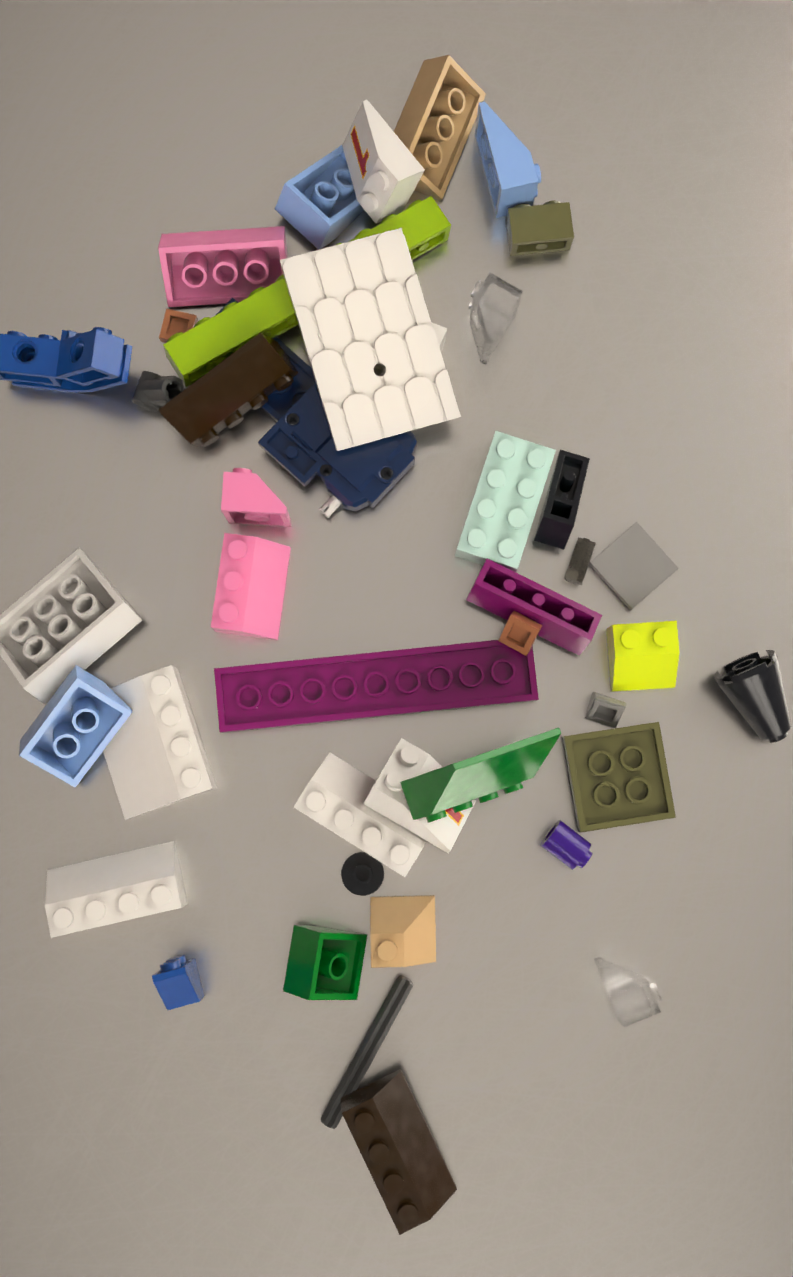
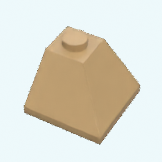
(402, 931)

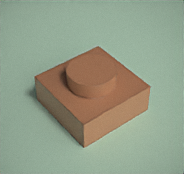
(176, 322)
(520, 633)

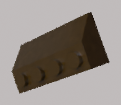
(230, 391)
(398, 1150)

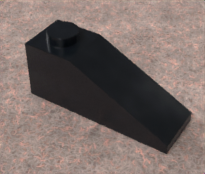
(562, 500)

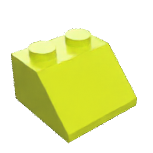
(643, 655)

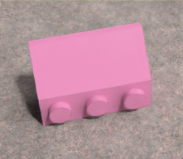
(250, 587)

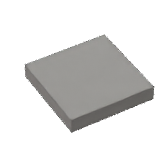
(633, 566)

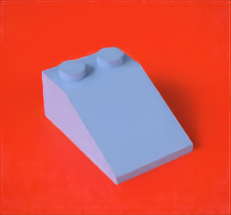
(506, 163)
(321, 200)

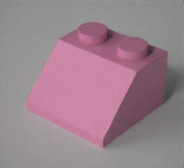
(251, 501)

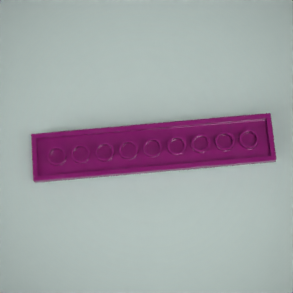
(373, 685)

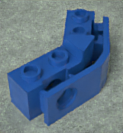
(72, 364)

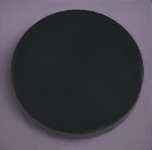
(362, 874)

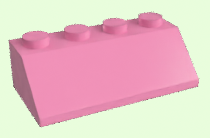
(220, 264)

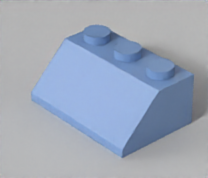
(74, 727)

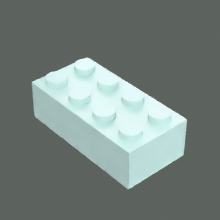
(505, 501)

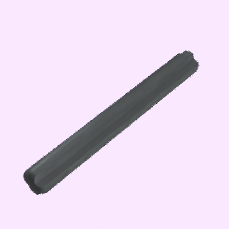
(367, 1049)

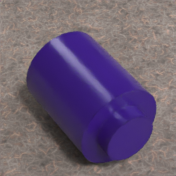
(567, 845)

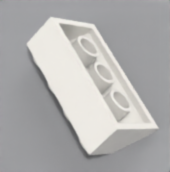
(337, 802)
(114, 889)

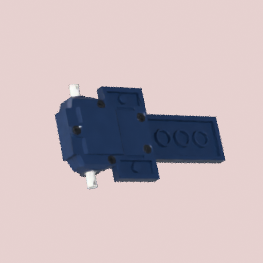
(306, 446)

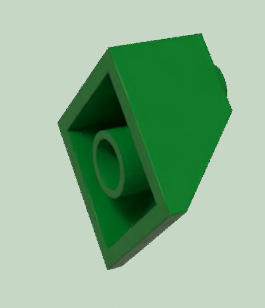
(324, 963)

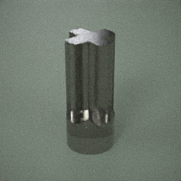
(580, 561)

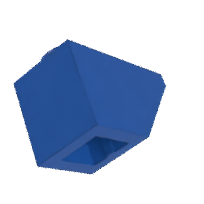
(178, 982)

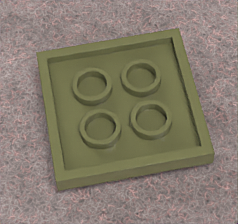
(619, 777)

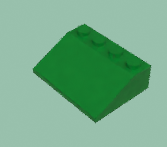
(477, 777)

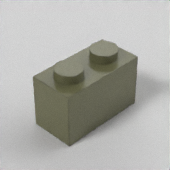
(539, 228)

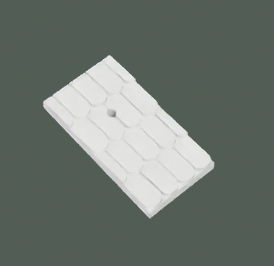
(364, 309)

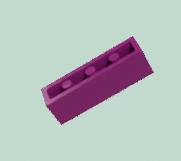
(562, 619)

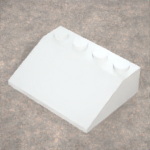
(62, 624)
(158, 748)

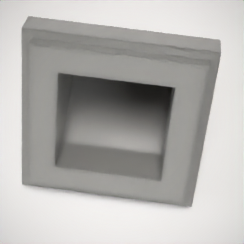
(605, 709)

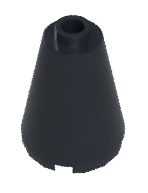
(758, 694)

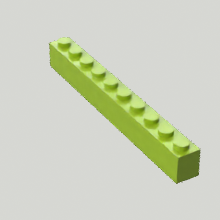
(271, 308)

